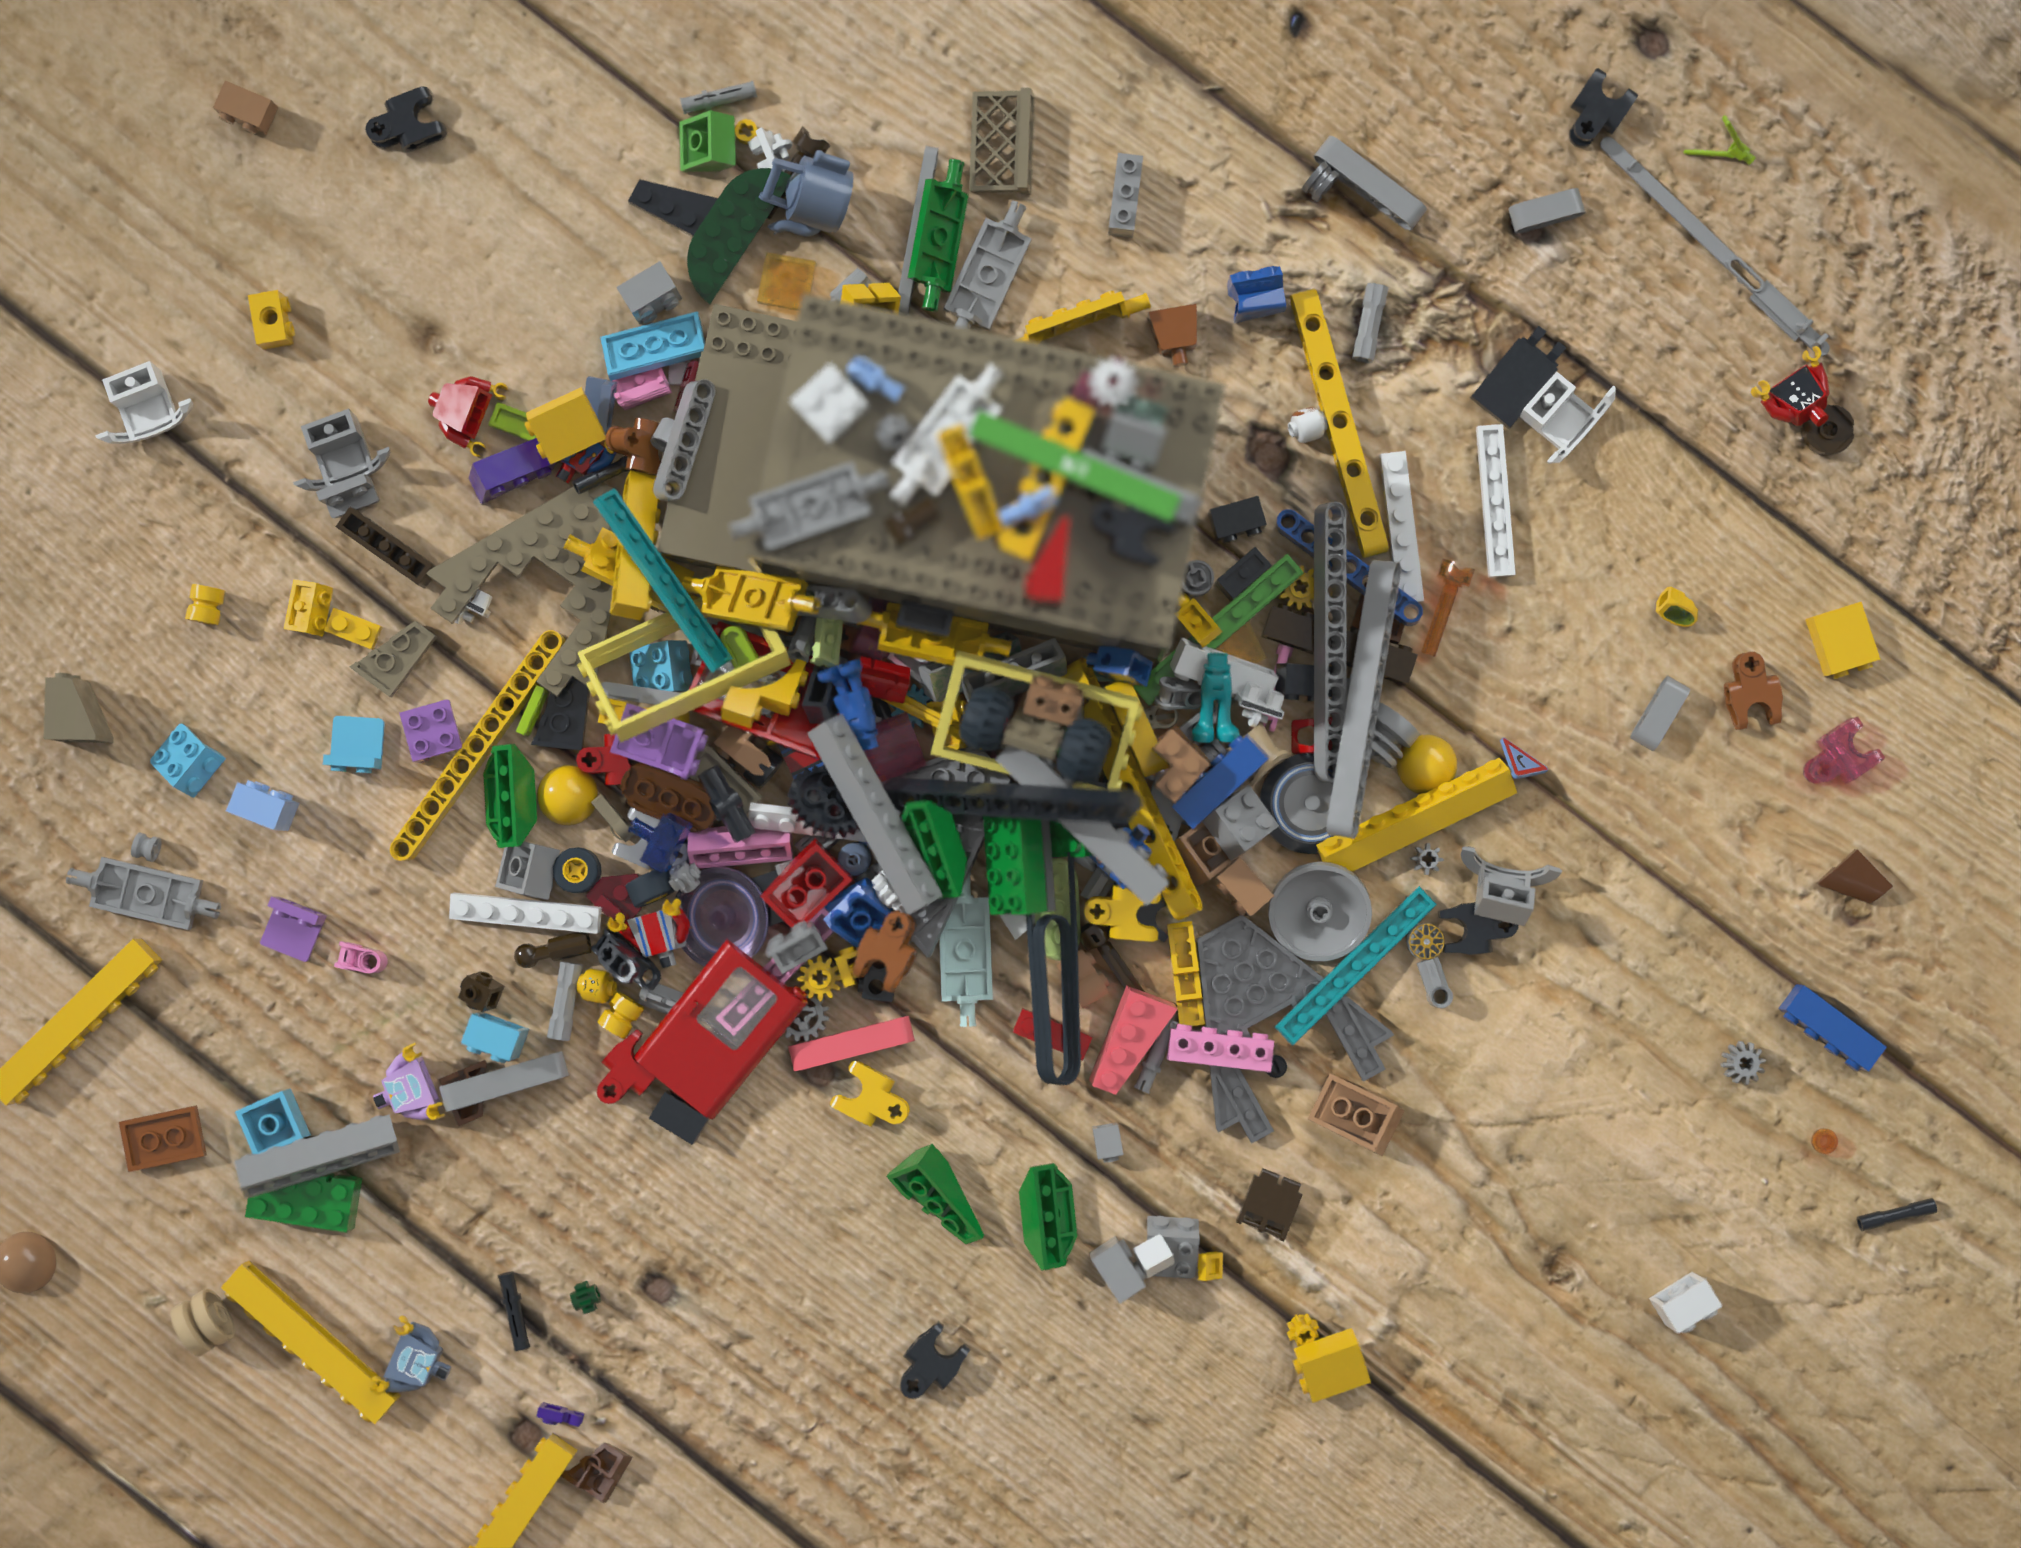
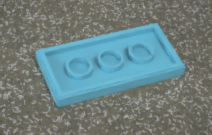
(653, 346)

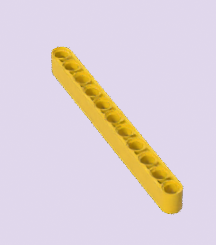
(467, 751)

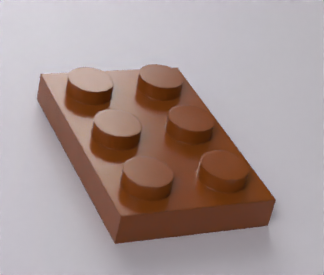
(162, 1138)

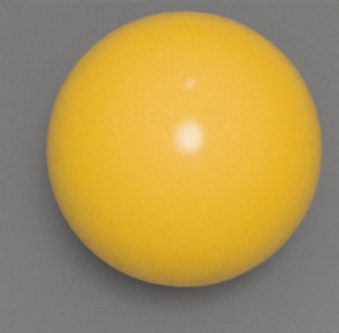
(1427, 764)
(567, 795)

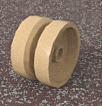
(202, 1322)

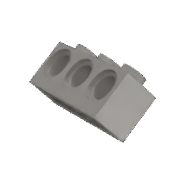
(1125, 195)

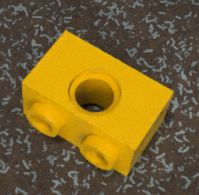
(262, 307)

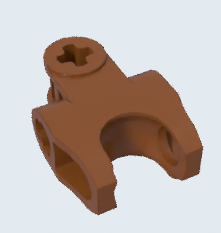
(636, 445)
(1752, 687)
(890, 947)

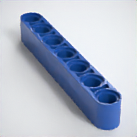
(1354, 579)

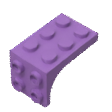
(667, 746)

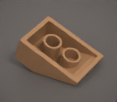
(1202, 854)
(1356, 1114)

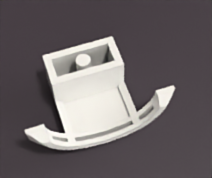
(143, 404)
(1562, 415)

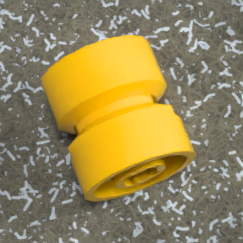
(205, 604)
(620, 1015)

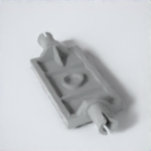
(989, 271)
(810, 506)
(144, 893)

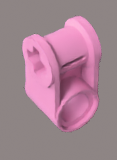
(356, 957)

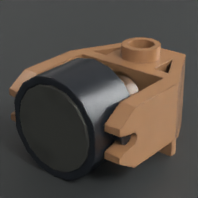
(759, 764)

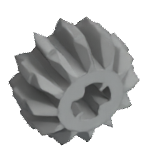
(1733, 1060)

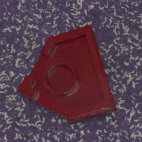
(613, 896)

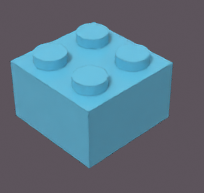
(494, 1036)
(272, 1122)

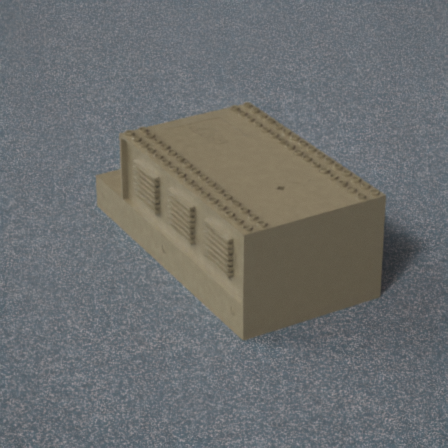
(762, 443)

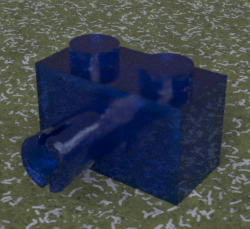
(663, 841)

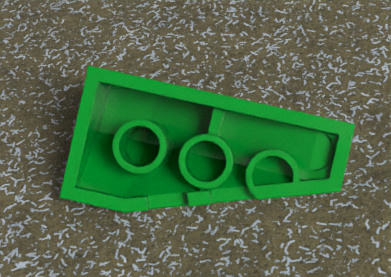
(933, 1184)

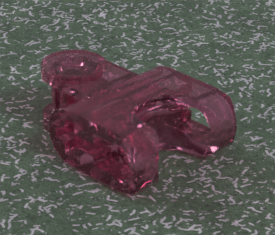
(1840, 755)

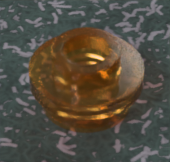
(1832, 1141)

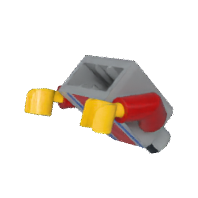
(656, 932)

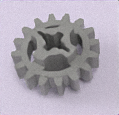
(804, 1026)

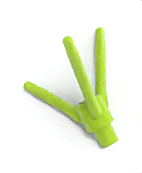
(1736, 150)

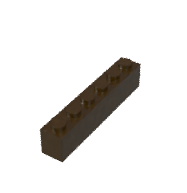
(1298, 632)

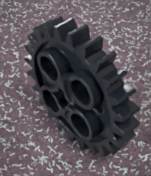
(820, 804)

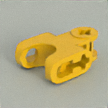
(1121, 915)
(874, 1098)

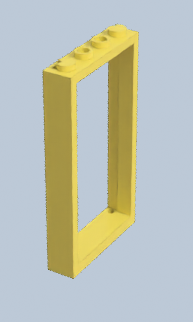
(966, 659)
(685, 702)

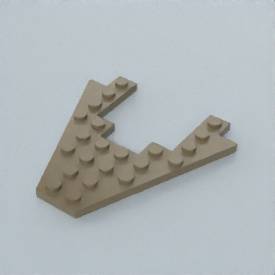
(539, 536)

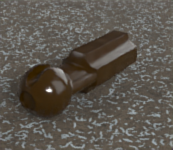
(556, 949)

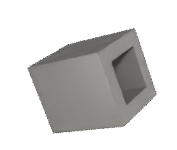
(1107, 1142)

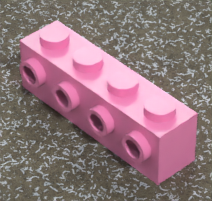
(717, 848)
(1220, 1049)

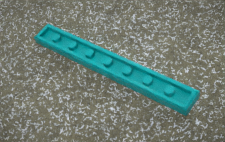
(662, 580)
(1355, 966)

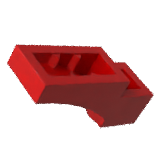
(1025, 1028)

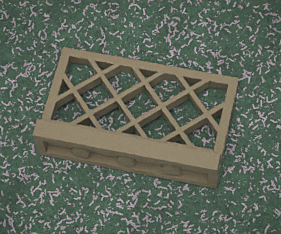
(1023, 144)

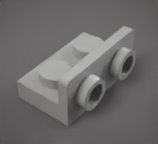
(353, 492)

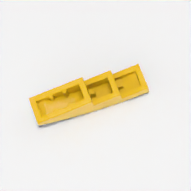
(969, 481)
(1185, 973)

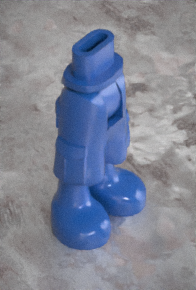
(853, 703)

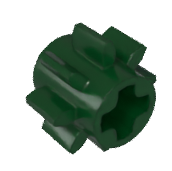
(585, 1297)

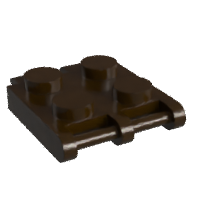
(1270, 1203)

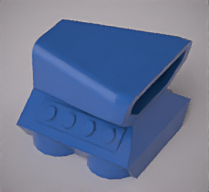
(1257, 293)
(856, 911)

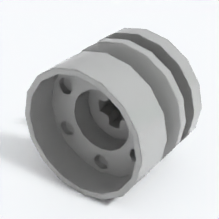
(1389, 732)

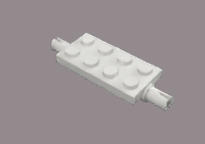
(922, 455)

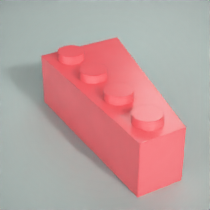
(1130, 1035)

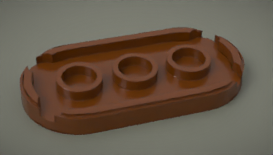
(663, 792)

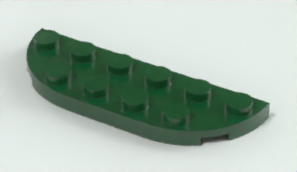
(729, 230)

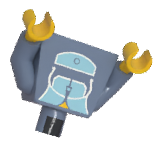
(413, 1360)

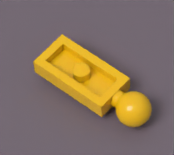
(1197, 620)

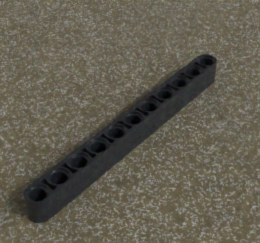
(1017, 800)

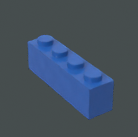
(1220, 780)
(1832, 1028)

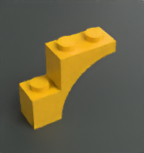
(746, 704)

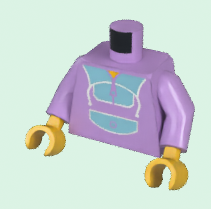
(409, 1087)

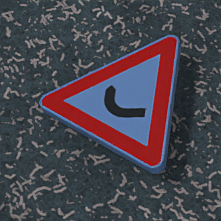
(1520, 762)

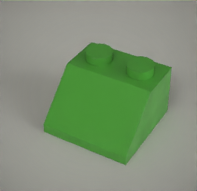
(707, 142)

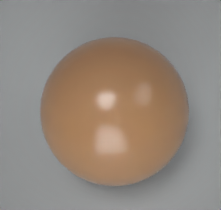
(26, 1262)

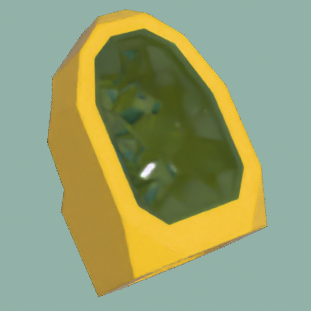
(1676, 608)

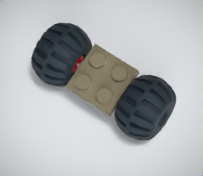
(989, 723)

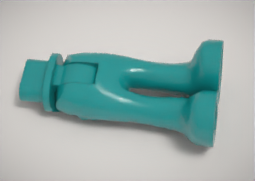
(1215, 685)

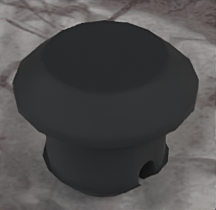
(1278, 1067)

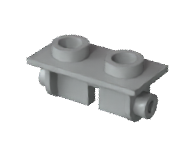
(660, 998)

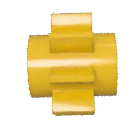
(1302, 1329)

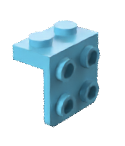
(662, 666)
(356, 744)
(186, 761)

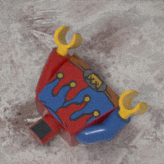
(585, 461)

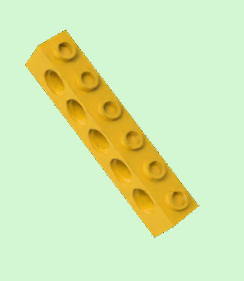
(1079, 418)

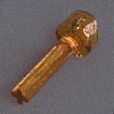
(1453, 579)

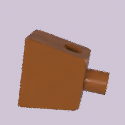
(1175, 331)

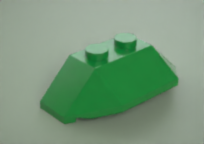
(509, 796)
(938, 844)
(1048, 1215)

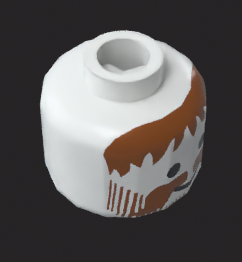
(1307, 425)

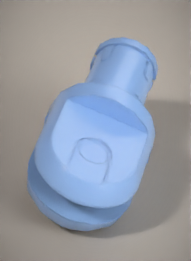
(873, 378)
(1027, 508)

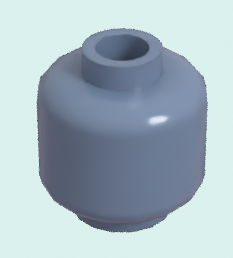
(861, 852)

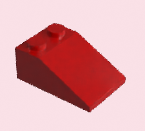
(1048, 572)
(806, 884)

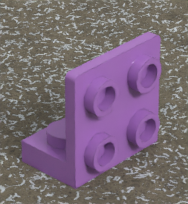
(430, 730)
(292, 928)

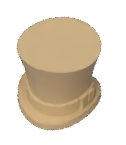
(1276, 756)

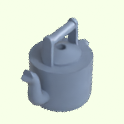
(815, 194)

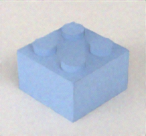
(264, 807)

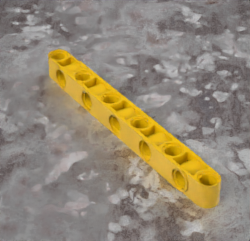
(1343, 441)
(1181, 899)

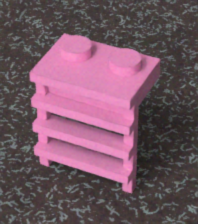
(641, 388)

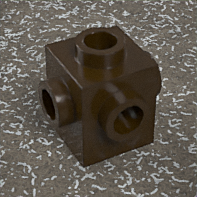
(480, 991)

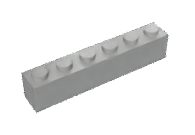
(316, 1156)

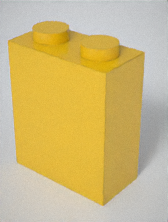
(564, 426)
(1843, 640)
(1331, 1365)

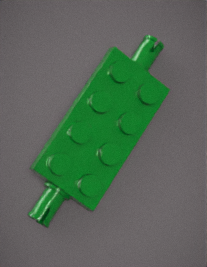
(939, 234)

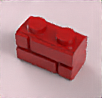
(885, 679)

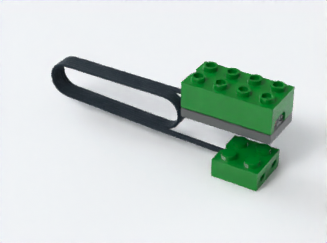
(1023, 884)

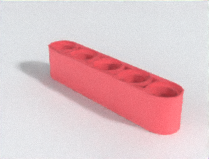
(851, 1043)

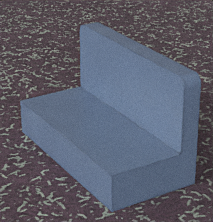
(602, 399)

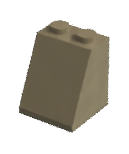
(73, 711)

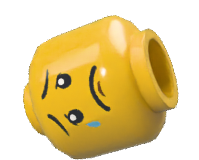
(596, 986)

